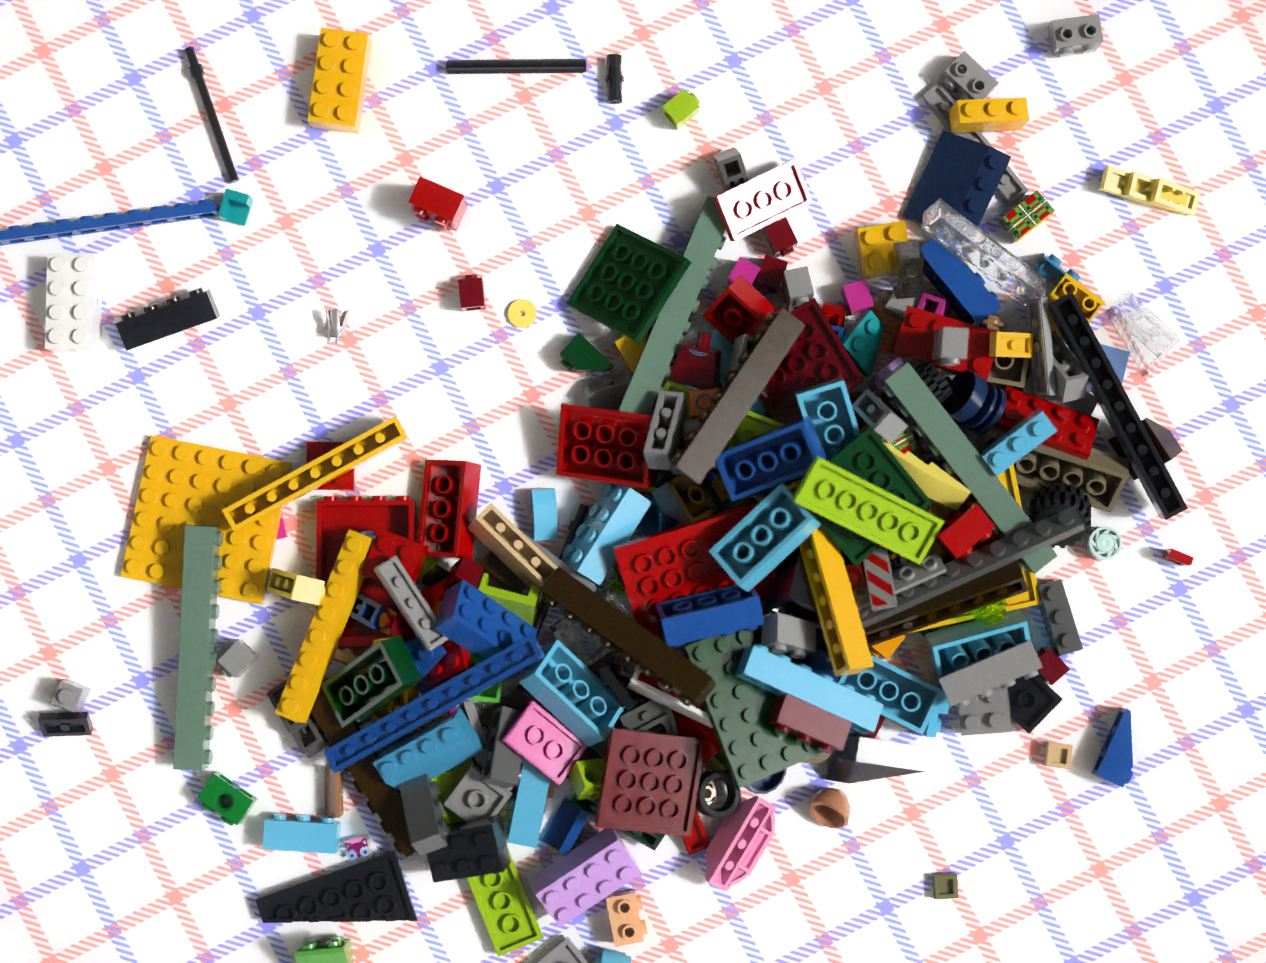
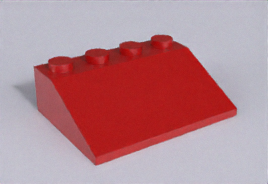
(604, 446)

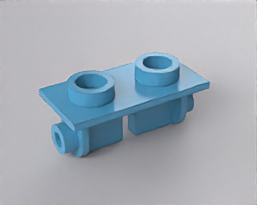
(1052, 267)

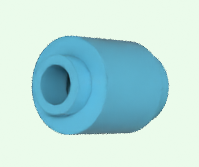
(612, 956)

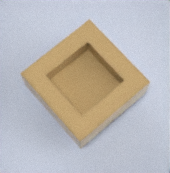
(344, 655)
(1058, 755)

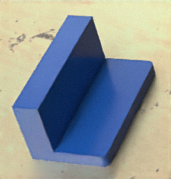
(565, 827)

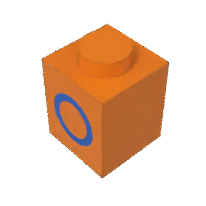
(700, 401)

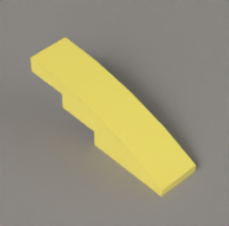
(1149, 191)
(932, 479)

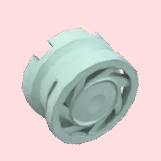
(1103, 543)

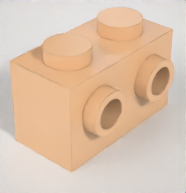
(625, 918)

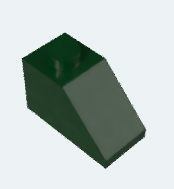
(584, 357)

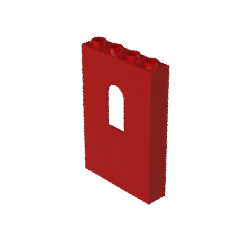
(332, 525)

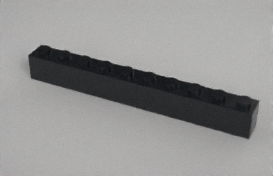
(1117, 407)

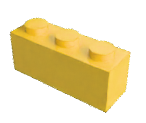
(988, 115)

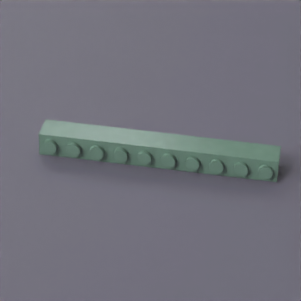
(673, 318)
(960, 458)
(197, 646)

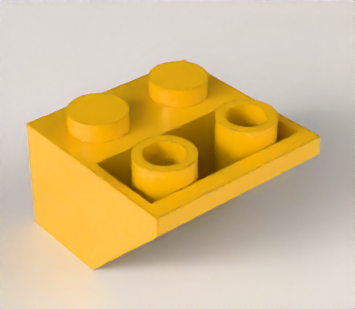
(1086, 299)

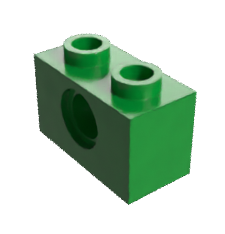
(241, 799)

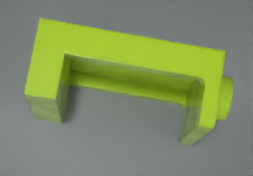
(521, 605)

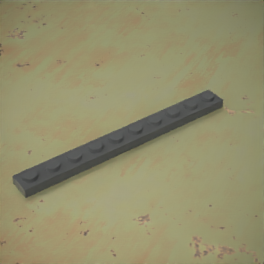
(982, 562)

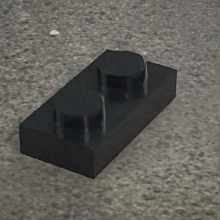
(65, 724)

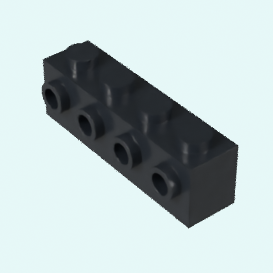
(167, 319)

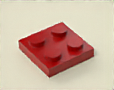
(343, 482)

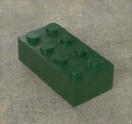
(371, 681)

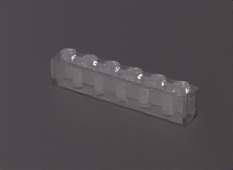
(982, 253)

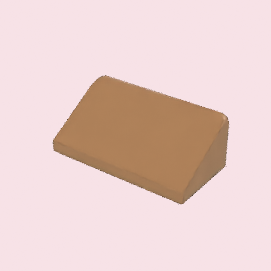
(334, 793)

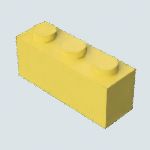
(296, 586)

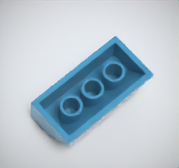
(430, 750)

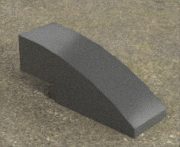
(305, 734)

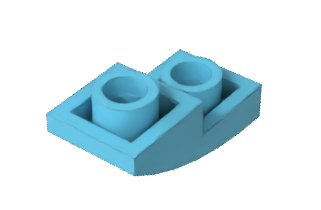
(544, 514)
(935, 723)

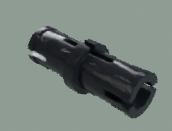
(614, 78)

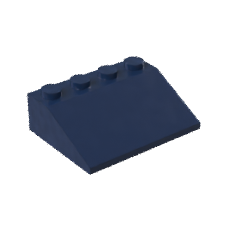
(959, 174)

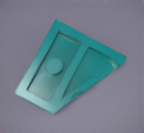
(863, 341)

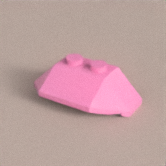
(739, 842)

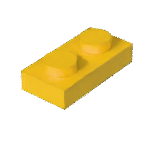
(1011, 344)

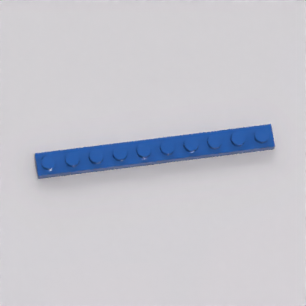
(109, 222)
(434, 703)

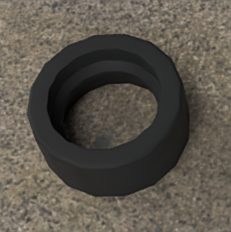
(732, 799)

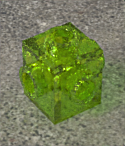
(991, 613)

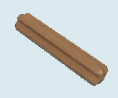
(994, 323)

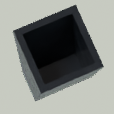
(792, 591)

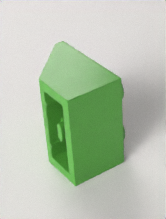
(332, 951)

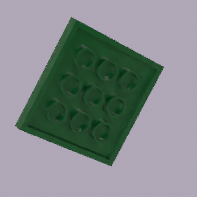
(628, 283)
(874, 462)

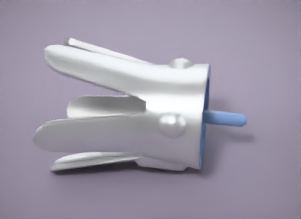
(336, 328)

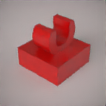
(835, 313)

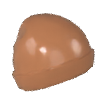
(830, 808)

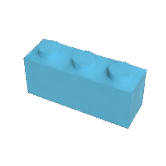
(1018, 441)
(301, 834)

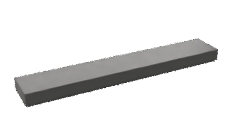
(939, 103)

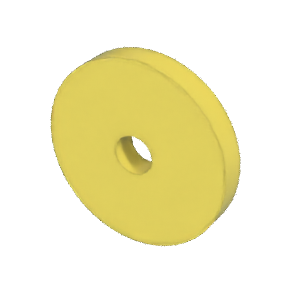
(522, 321)

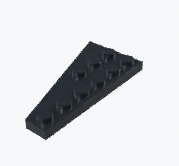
(352, 894)

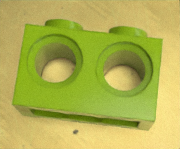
(587, 778)

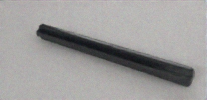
(492, 66)

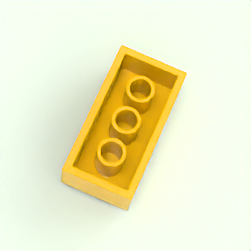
(339, 80)

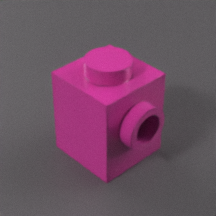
(935, 303)

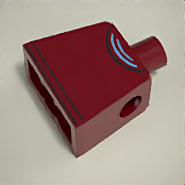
(698, 364)

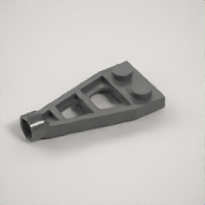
(648, 715)

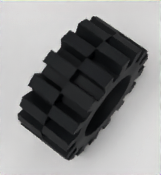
(934, 380)

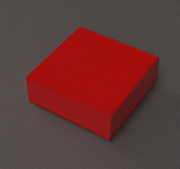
(1177, 557)

